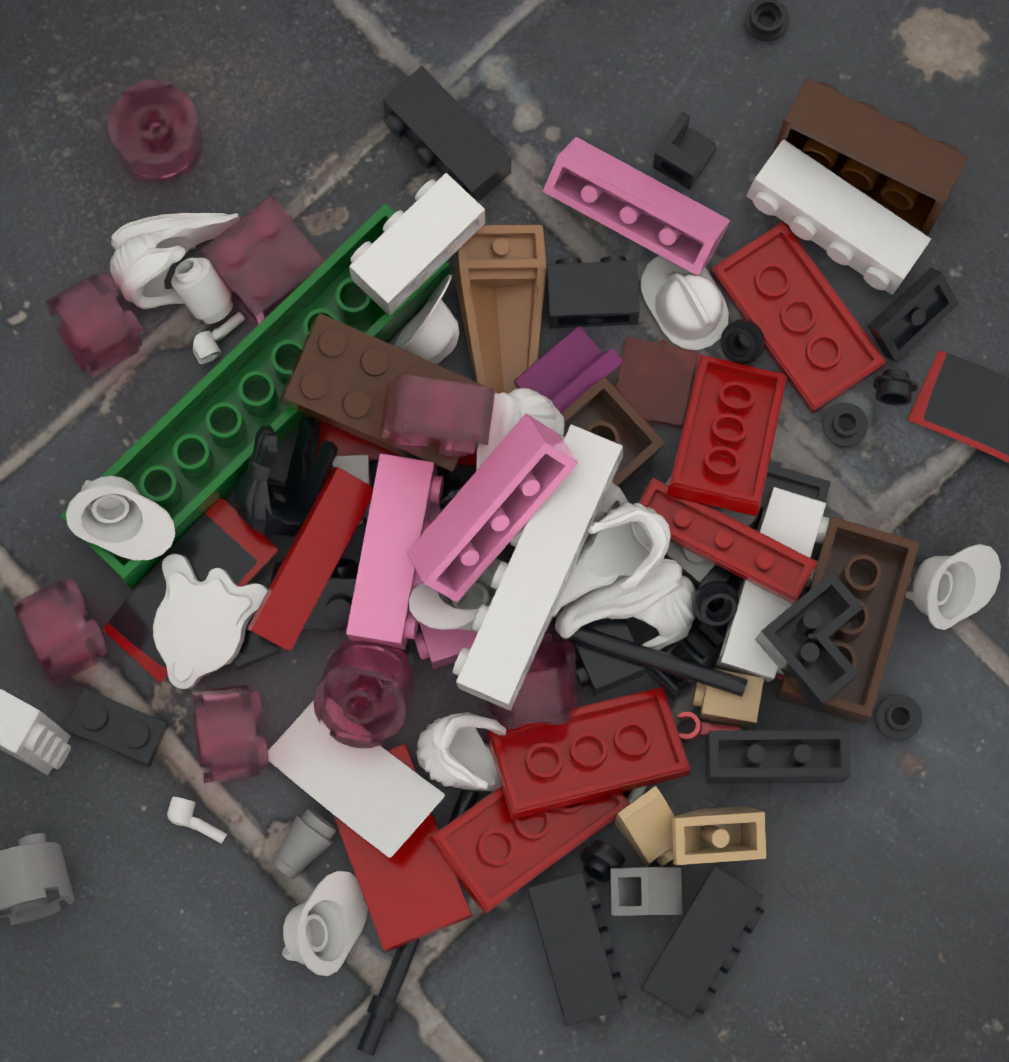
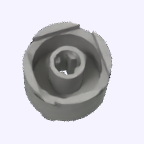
(33, 880)

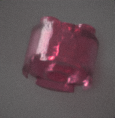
(159, 155)
(95, 324)
(59, 632)
(548, 689)
(364, 693)
(228, 733)

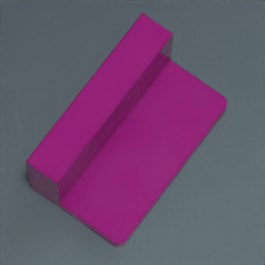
(569, 369)

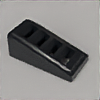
(670, 684)

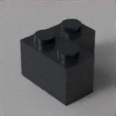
(802, 644)

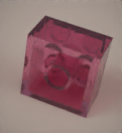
(262, 259)
(438, 414)

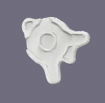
(201, 622)

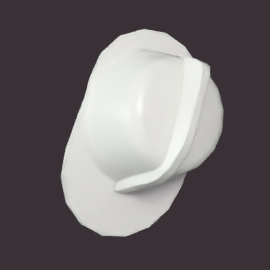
(684, 304)
(432, 330)
(120, 519)
(955, 585)
(443, 613)
(326, 925)

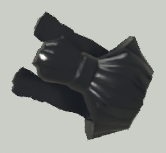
(277, 505)

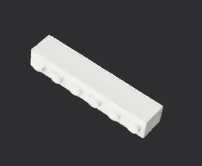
(536, 574)

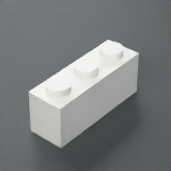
(416, 243)

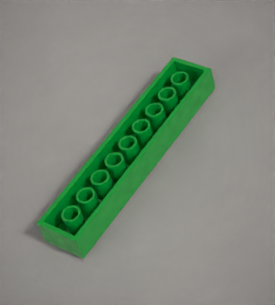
(211, 432)

